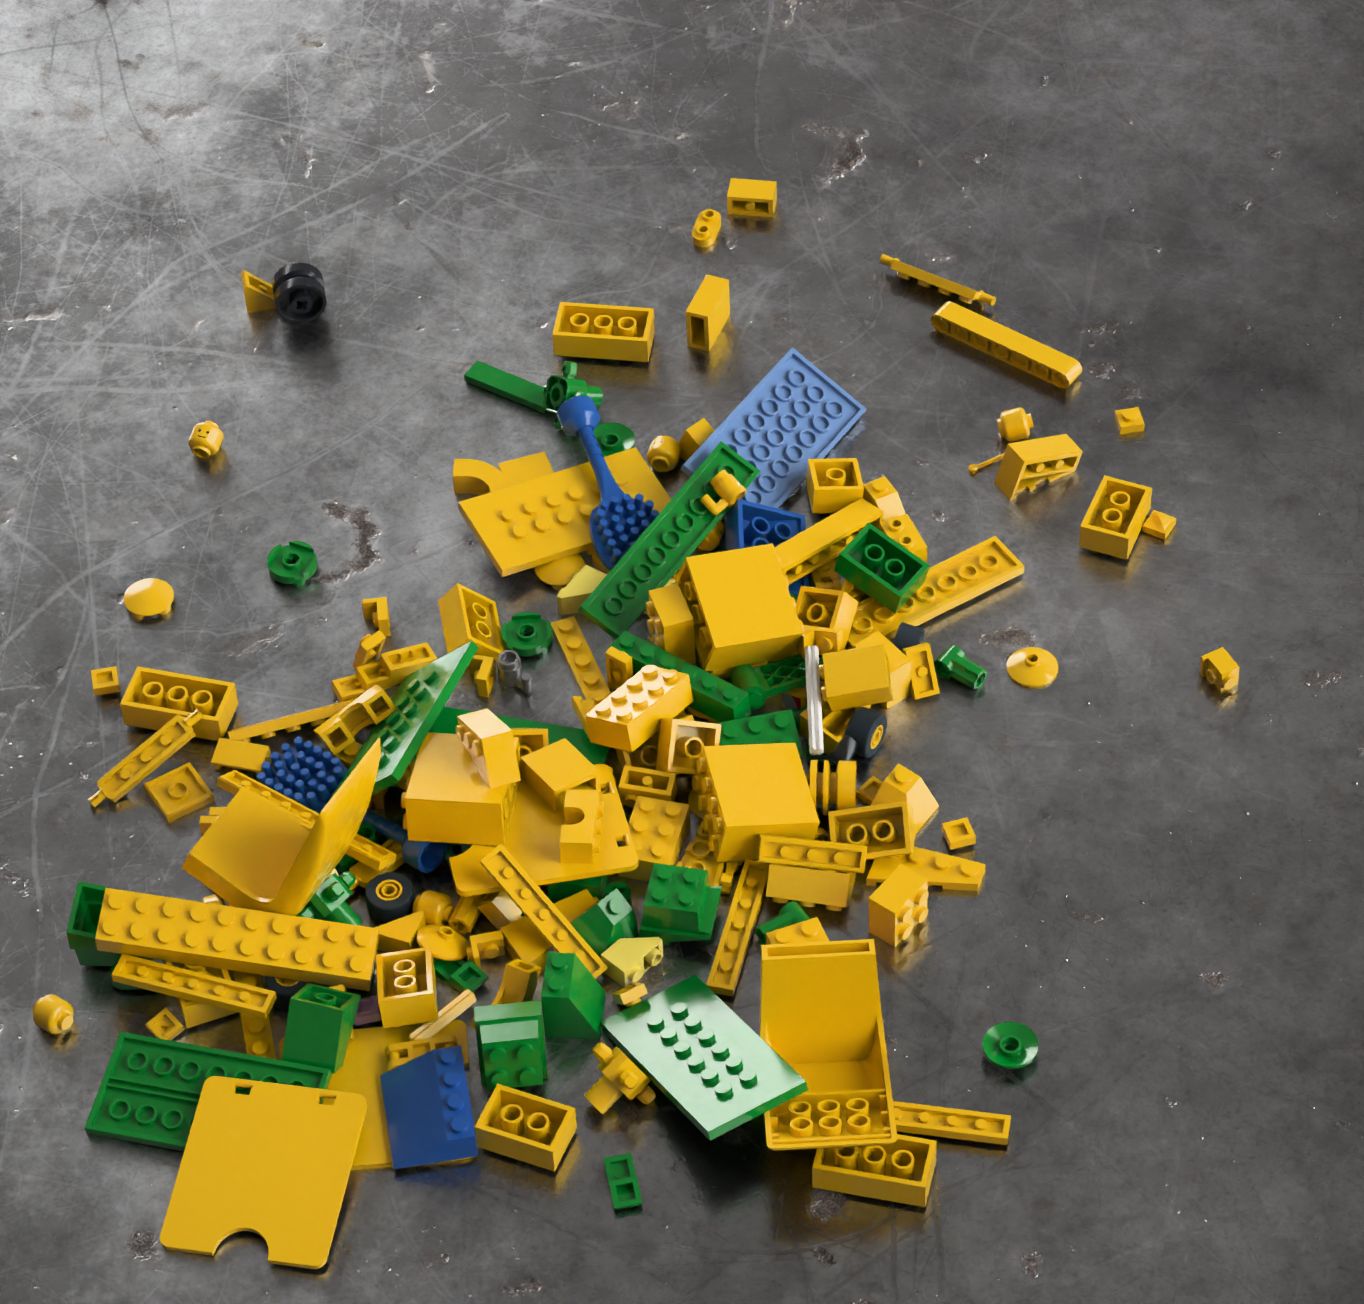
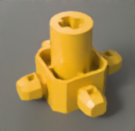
(618, 1078)

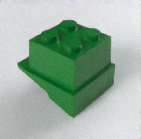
(679, 904)
(84, 924)
(511, 1044)

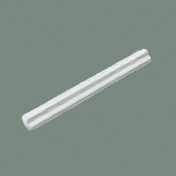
(814, 700)

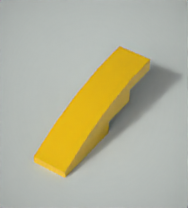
(384, 673)

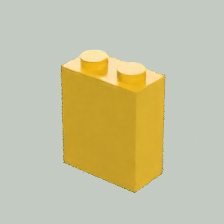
(708, 312)
(856, 677)
(557, 769)

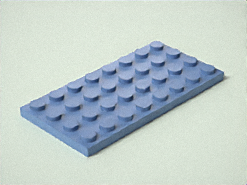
(781, 425)

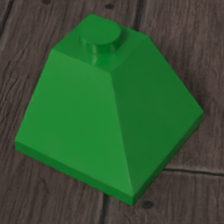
(607, 922)

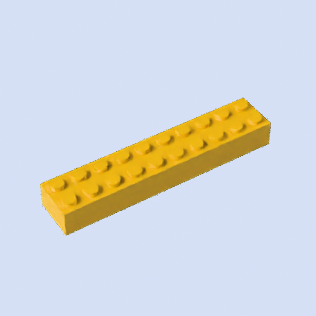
(237, 939)

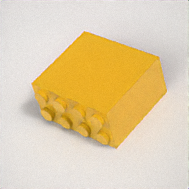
(740, 607)
(751, 794)
(451, 799)

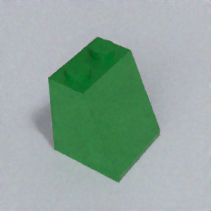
(571, 999)
(319, 1026)

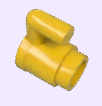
(727, 488)

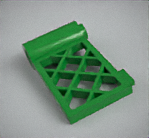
(759, 683)

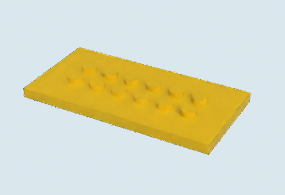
(552, 513)

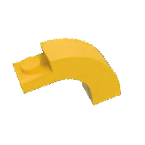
(477, 477)
(517, 983)

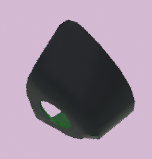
(844, 751)

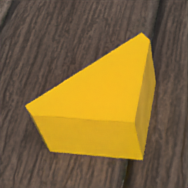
(257, 293)
(401, 933)

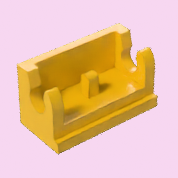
(240, 755)

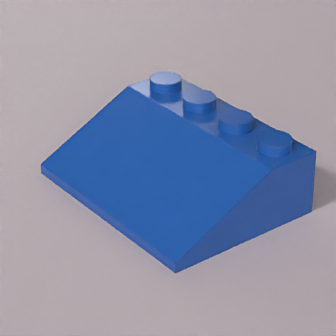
(756, 524)
(429, 1109)

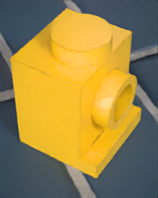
(1220, 669)

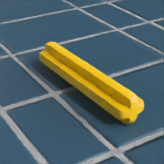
(445, 1016)

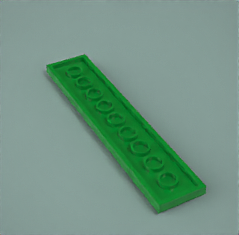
(663, 545)

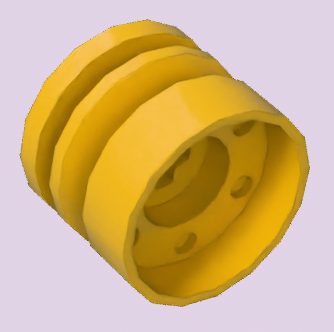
(833, 787)

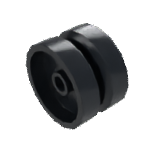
(299, 292)

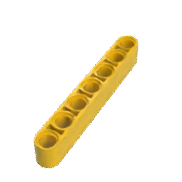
(1006, 345)

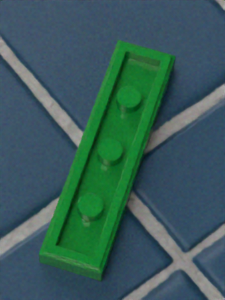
(506, 385)

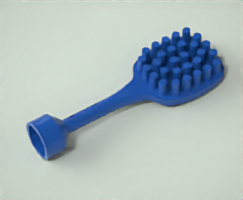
(618, 517)
(312, 777)

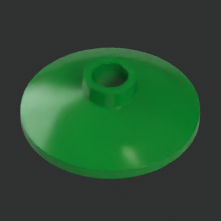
(614, 438)
(1013, 1037)

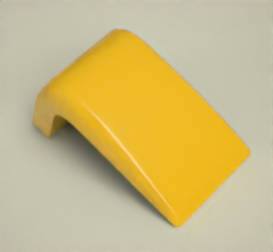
(273, 860)
(828, 1025)

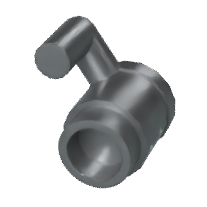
(511, 673)

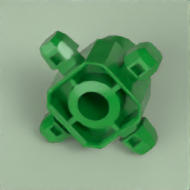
(566, 387)
(330, 901)

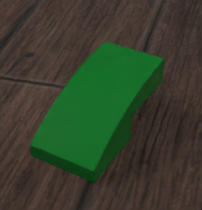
(460, 974)
(622, 1181)

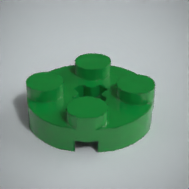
(292, 573)
(531, 645)

